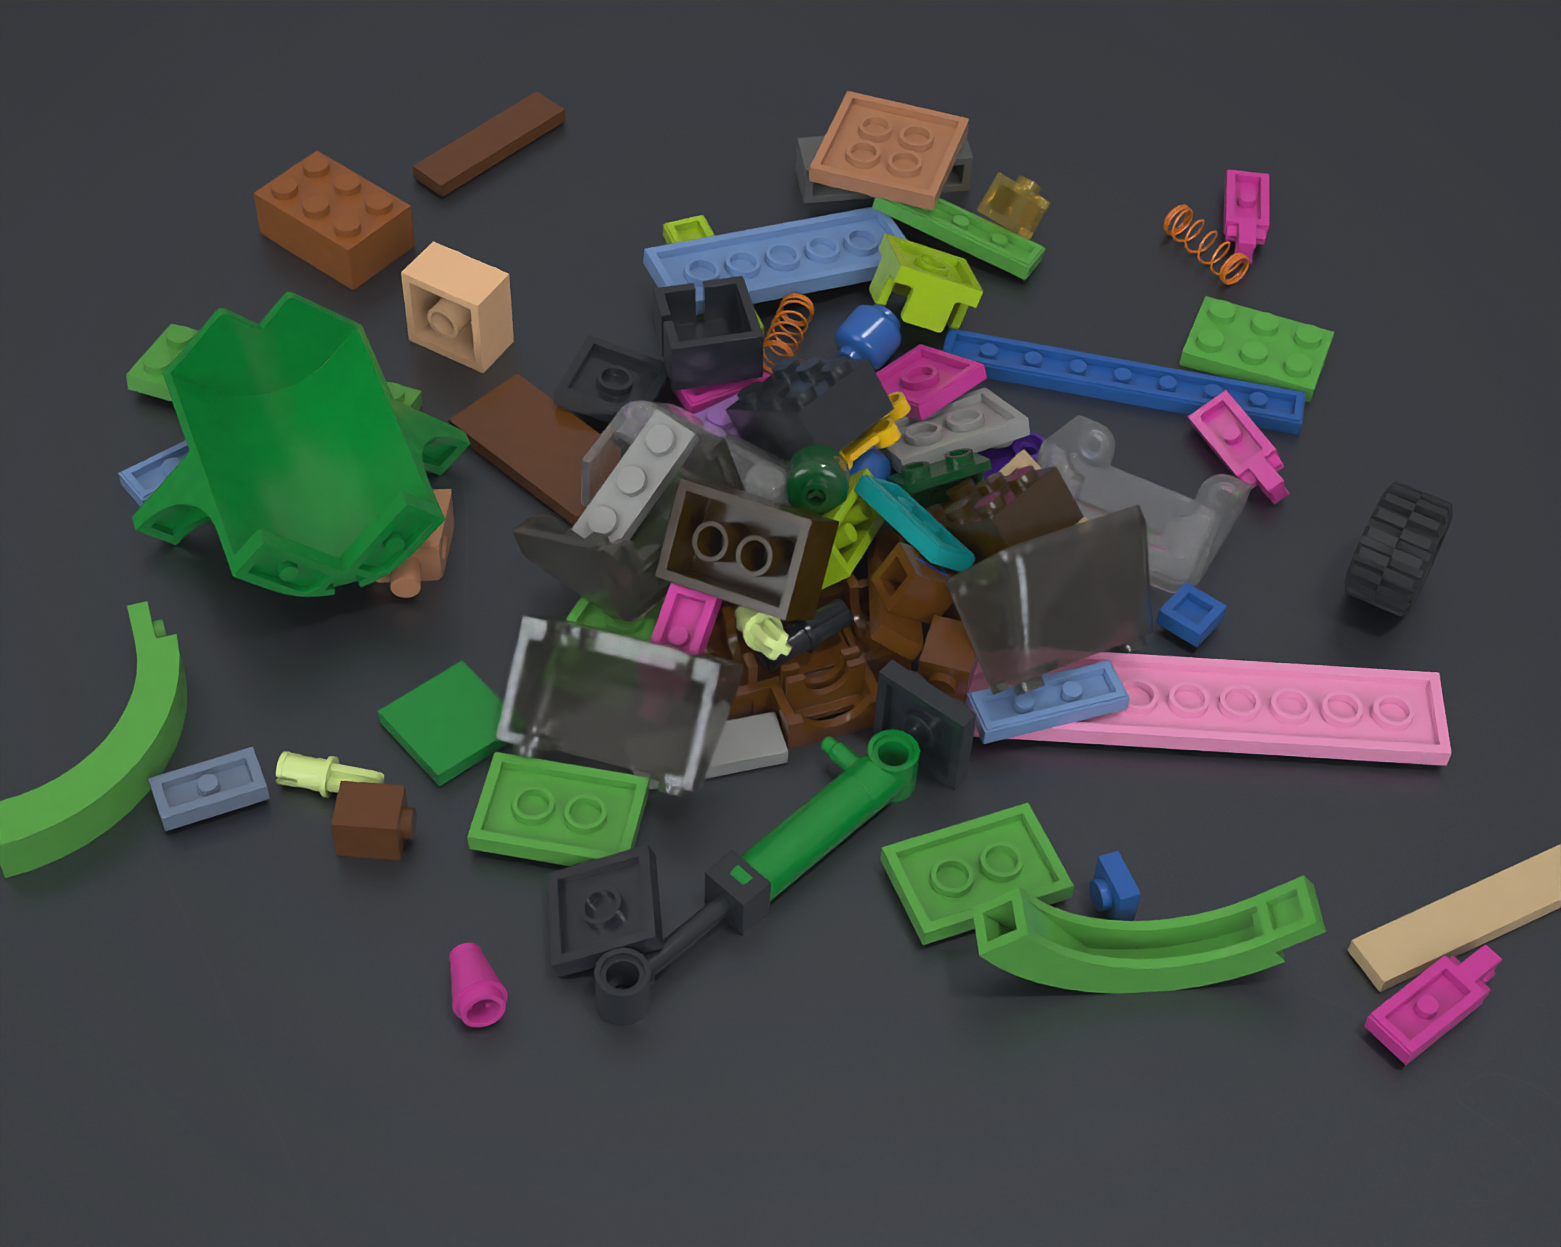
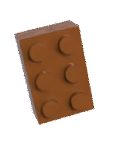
(335, 219)

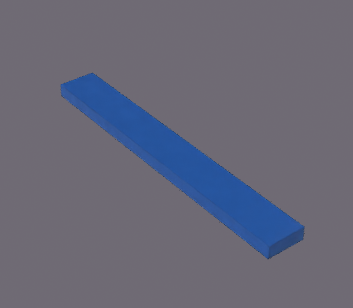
(1124, 379)

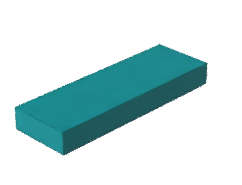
(914, 523)

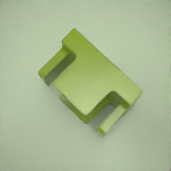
(935, 282)

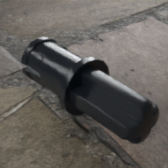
(807, 634)

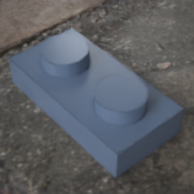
(209, 788)

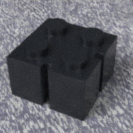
(719, 348)

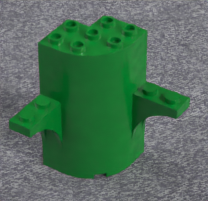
(298, 452)

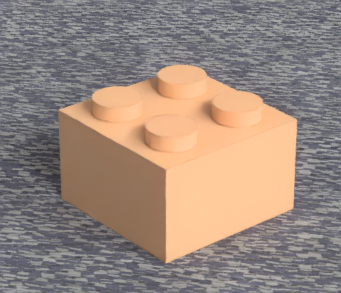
(458, 306)

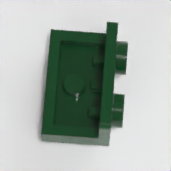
(930, 482)

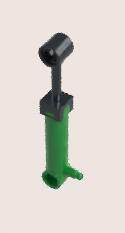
(743, 885)

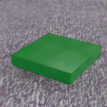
(446, 722)

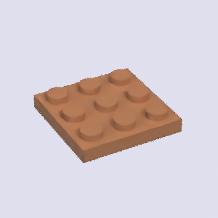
(889, 150)

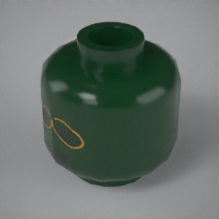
(817, 479)

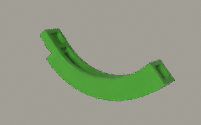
(115, 776)
(1144, 956)

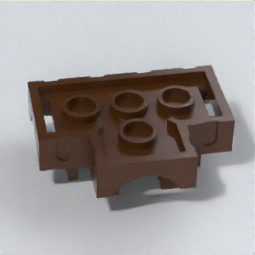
(814, 684)

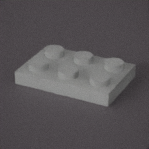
(971, 421)

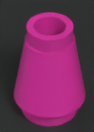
(475, 987)

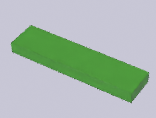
(969, 234)

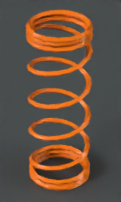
(1227, 264)
(797, 324)

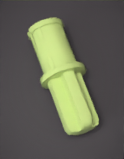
(762, 632)
(320, 773)

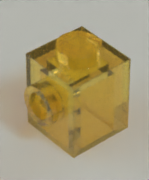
(1014, 204)

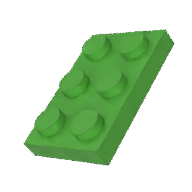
(1256, 347)
(556, 811)
(970, 863)

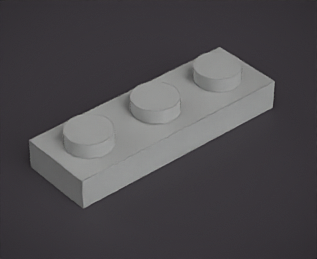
(638, 479)

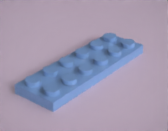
(779, 257)

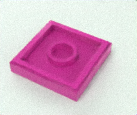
(930, 379)

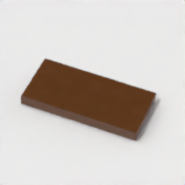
(531, 442)

